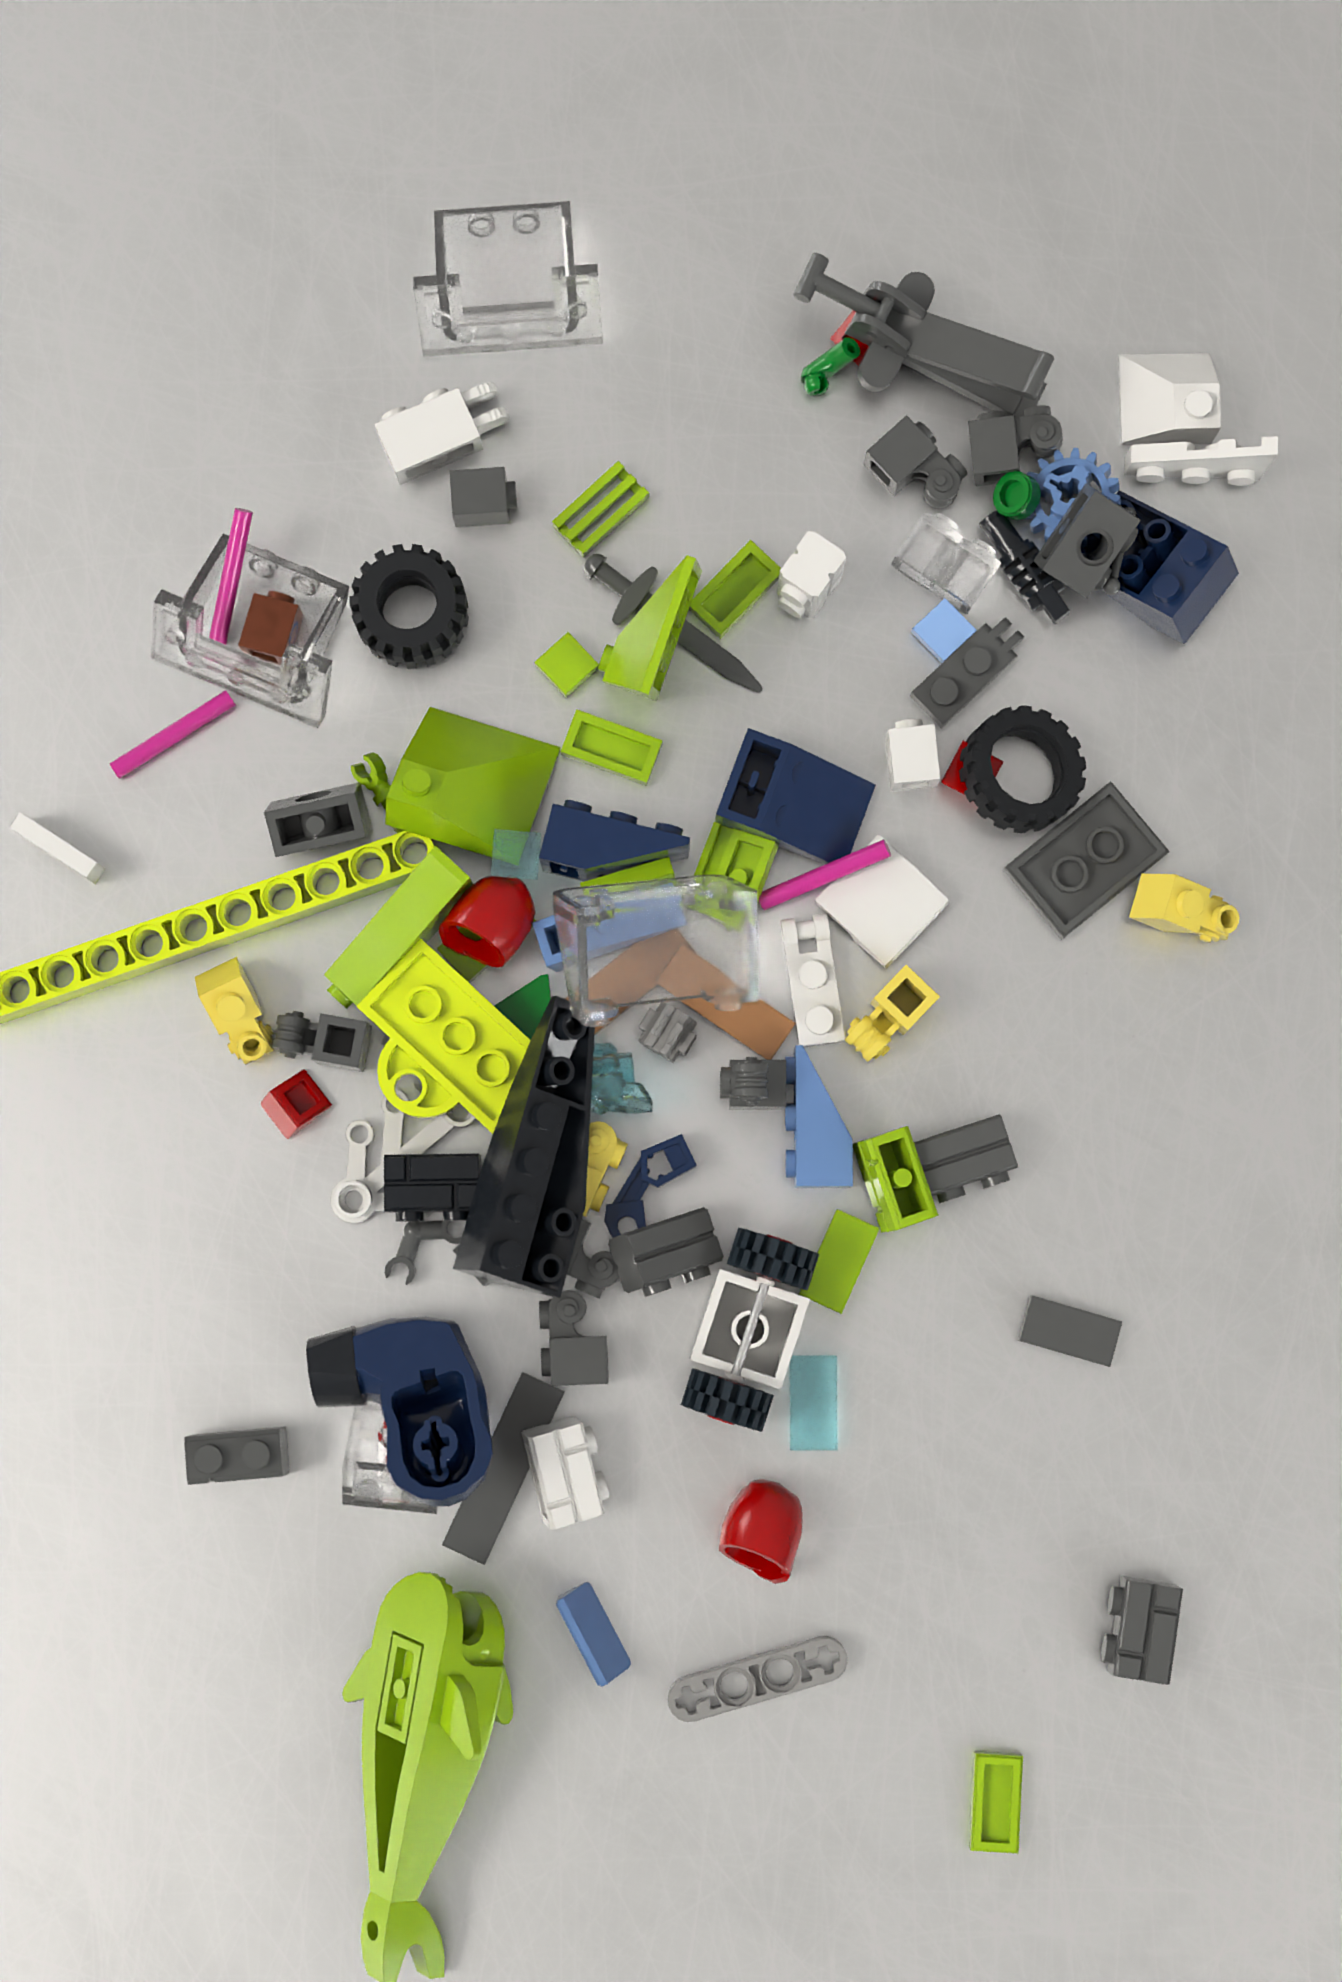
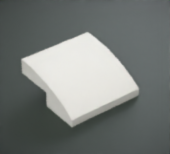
(883, 905)

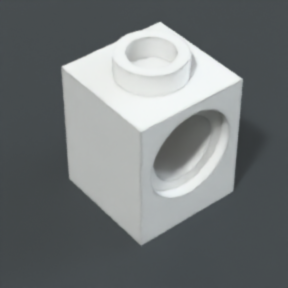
(912, 755)

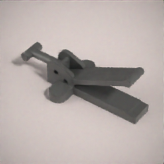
(901, 332)

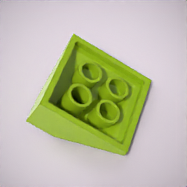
(649, 640)
(467, 781)

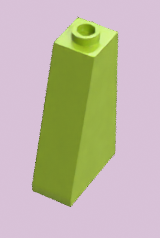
(403, 920)

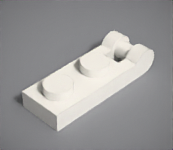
(813, 982)

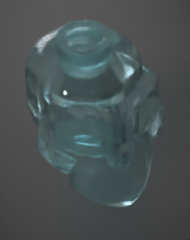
(615, 1083)

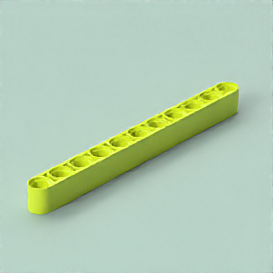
(219, 931)

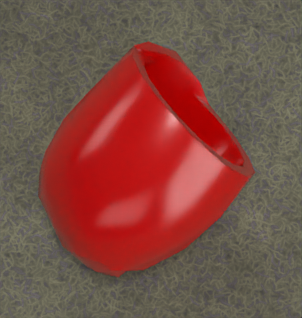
(496, 911)
(764, 1523)

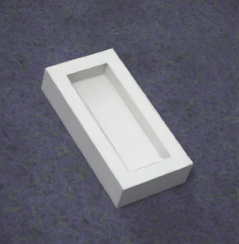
(57, 847)

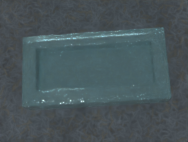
(813, 1402)

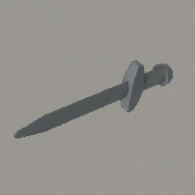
(636, 595)

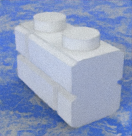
(810, 575)
(565, 1472)

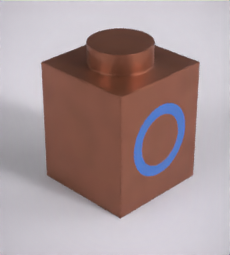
(270, 626)

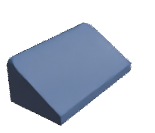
(593, 1633)

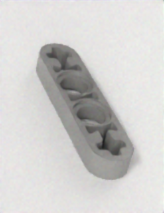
(759, 1686)

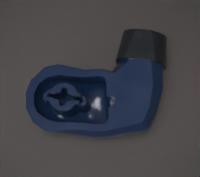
(426, 1395)

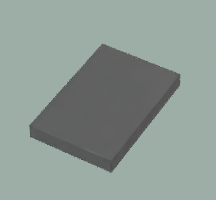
(1086, 860)

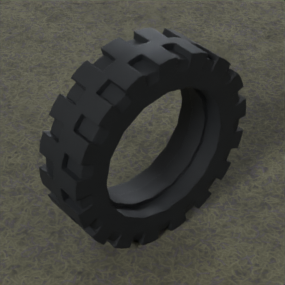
(1057, 746)

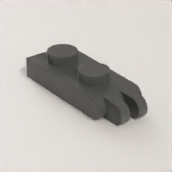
(966, 672)

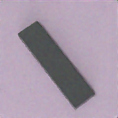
(486, 1509)

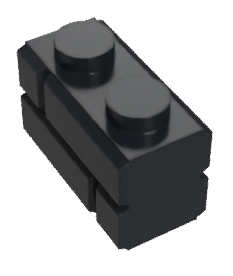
(430, 1185)

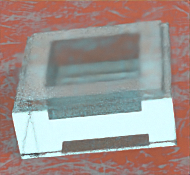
(515, 854)

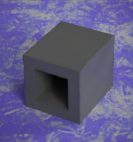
(481, 496)

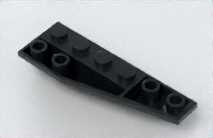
(536, 1164)

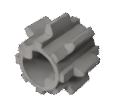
(667, 1031)

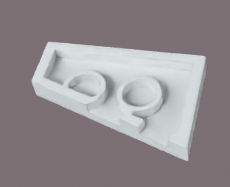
(1217, 461)

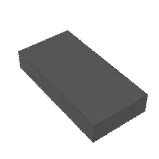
(1070, 1331)

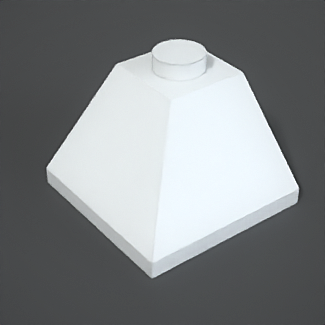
(1168, 398)

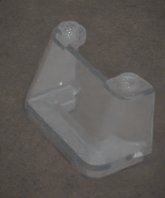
(657, 944)

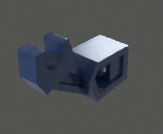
(628, 1201)

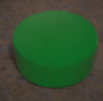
(1016, 495)

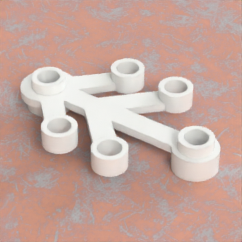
(391, 1145)

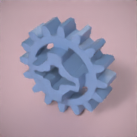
(1064, 479)

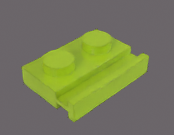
(737, 856)

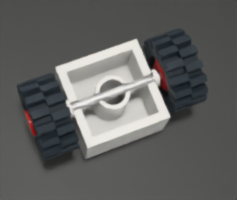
(749, 1329)

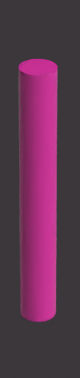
(230, 575)
(172, 734)
(824, 874)

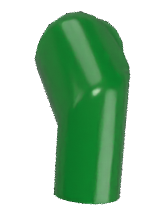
(828, 364)

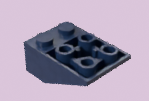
(1170, 572)
(794, 799)
(594, 845)

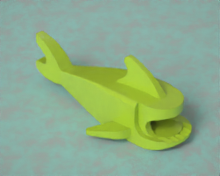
(426, 1724)

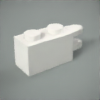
(437, 430)

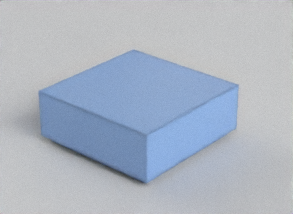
(943, 630)

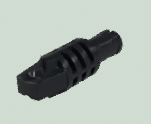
(1018, 564)

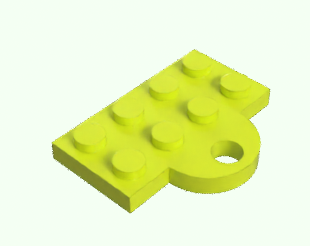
(443, 1037)

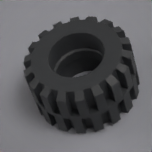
(401, 570)

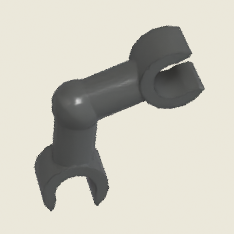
(412, 1236)

